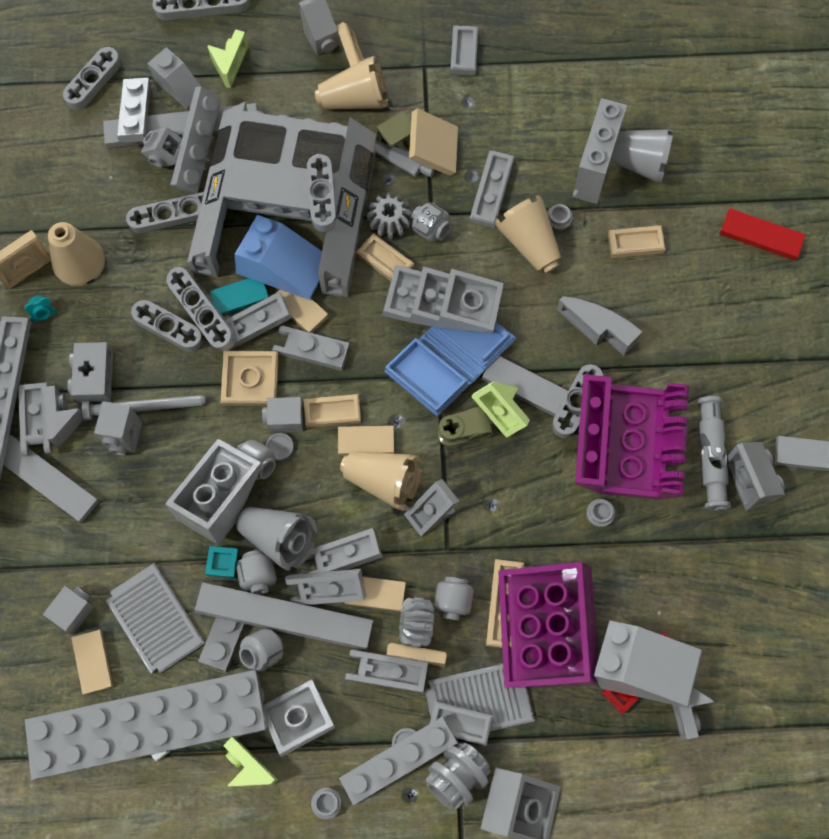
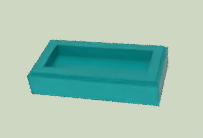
(238, 296)

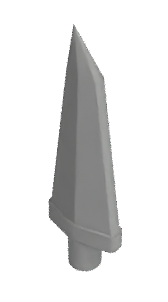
(401, 159)

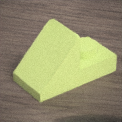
(229, 60)
(498, 404)
(254, 771)

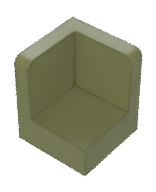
(395, 130)

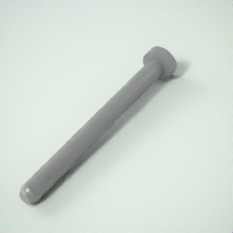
(90, 410)

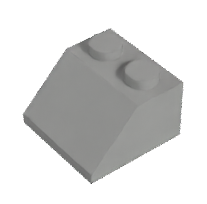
(754, 475)
(520, 806)

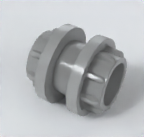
(458, 775)

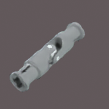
(712, 441)

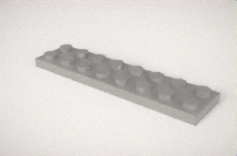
(145, 725)

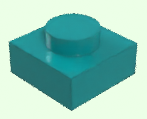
(222, 562)

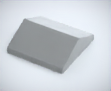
(297, 718)

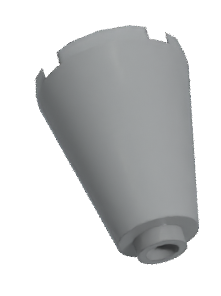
(643, 152)
(278, 534)

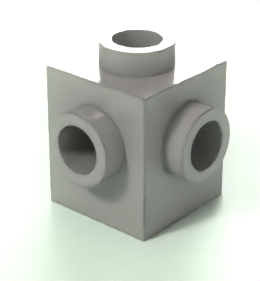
(161, 147)

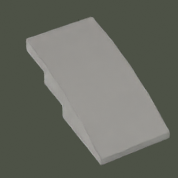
(443, 299)

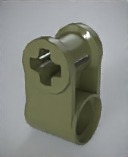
(468, 427)

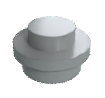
(560, 217)
(600, 513)
(326, 803)

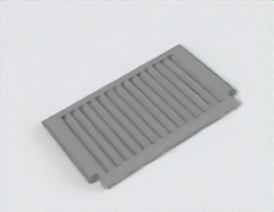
(154, 620)
(485, 693)

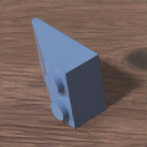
(278, 258)

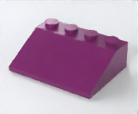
(548, 626)

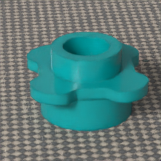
(40, 308)

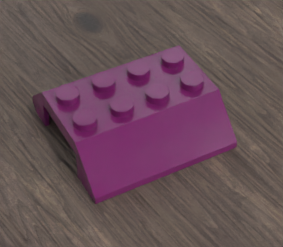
(631, 439)

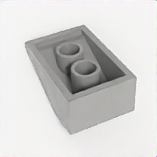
(215, 491)
(647, 665)

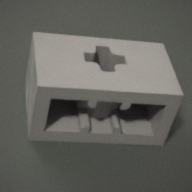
(98, 385)
(118, 428)

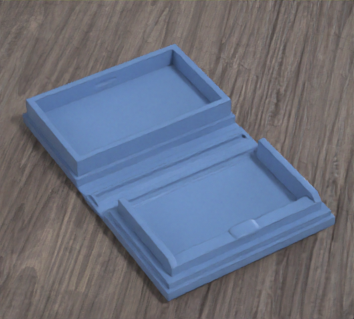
(446, 363)

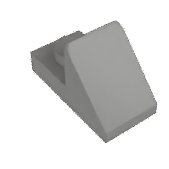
(59, 420)
(432, 508)
(687, 721)

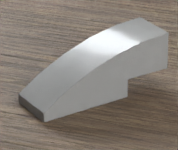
(600, 323)

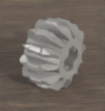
(391, 207)
(416, 622)

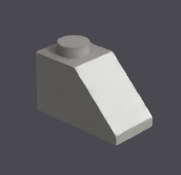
(319, 26)
(173, 77)

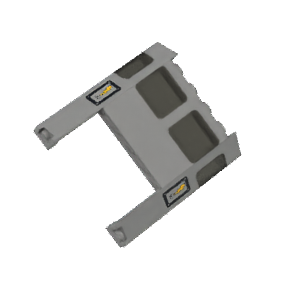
(263, 170)

